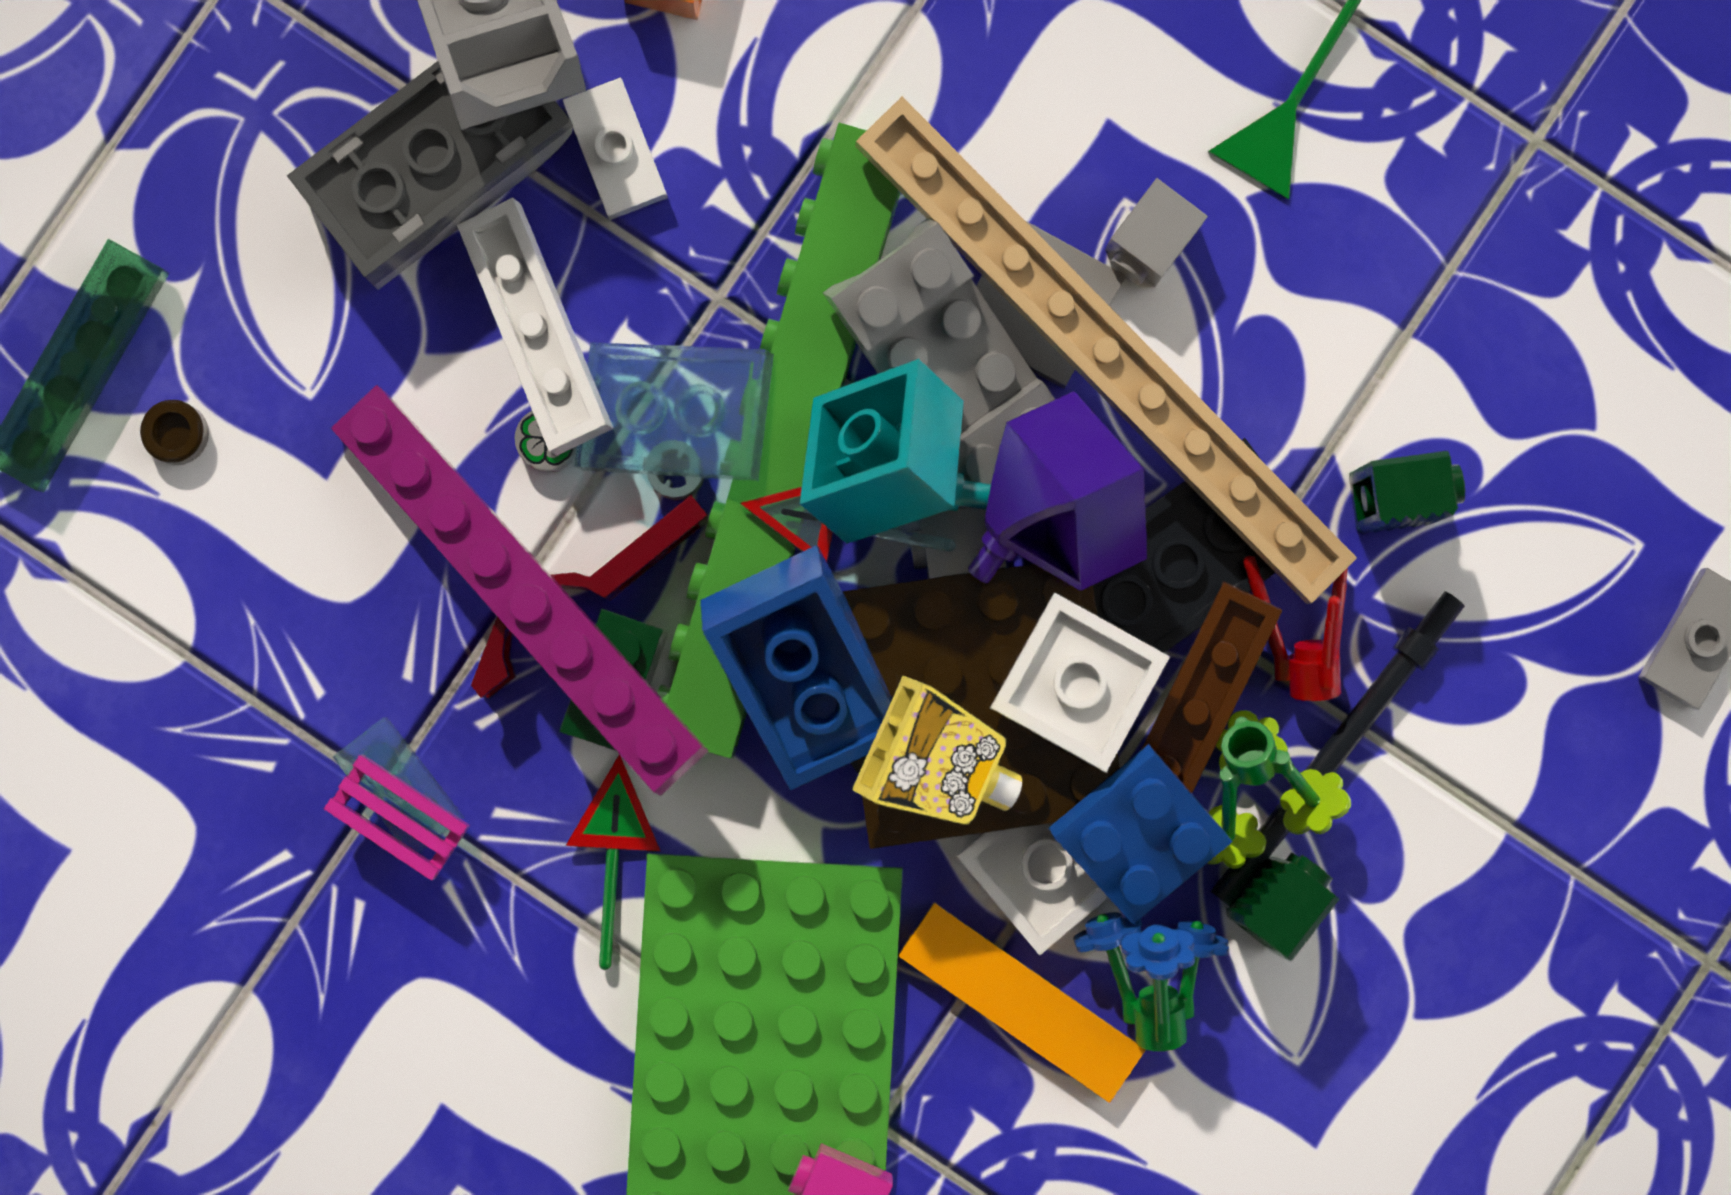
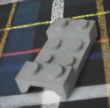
(501, 55)
(930, 310)

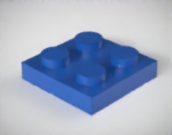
(1140, 834)

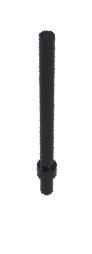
(1414, 651)

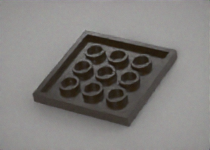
(964, 644)

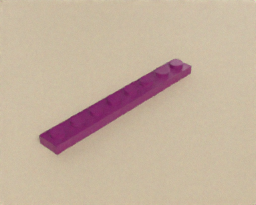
(520, 591)

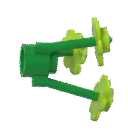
(1253, 757)

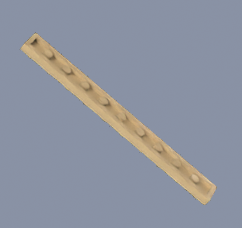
(1105, 351)

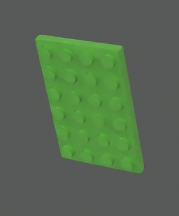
(761, 1021)

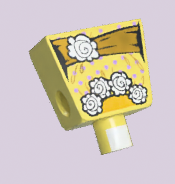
(935, 759)

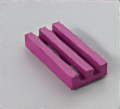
(351, 787)

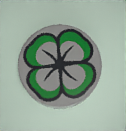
(534, 450)

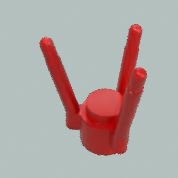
(1315, 664)

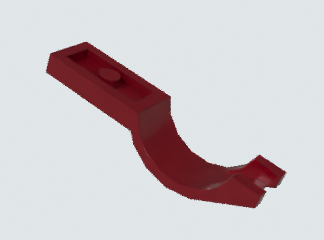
(496, 667)

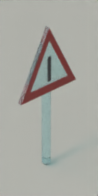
(804, 531)

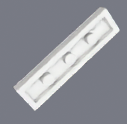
(535, 327)

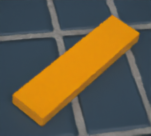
(1021, 1002)

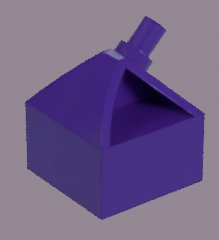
(1064, 497)

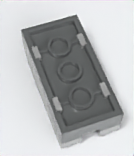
(413, 175)

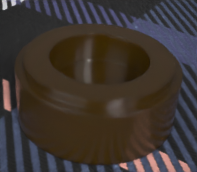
(174, 432)

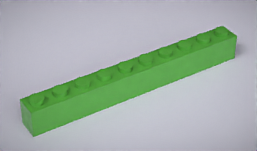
(812, 356)

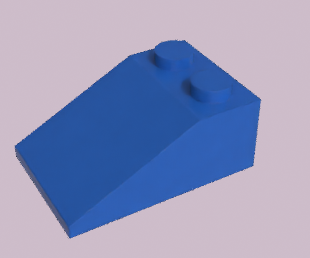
(798, 665)

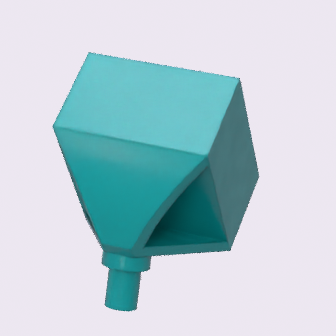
(886, 453)

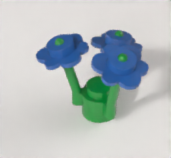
(1160, 951)

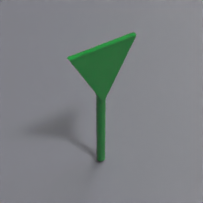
(1267, 144)

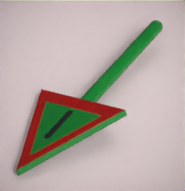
(615, 823)

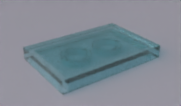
(679, 410)

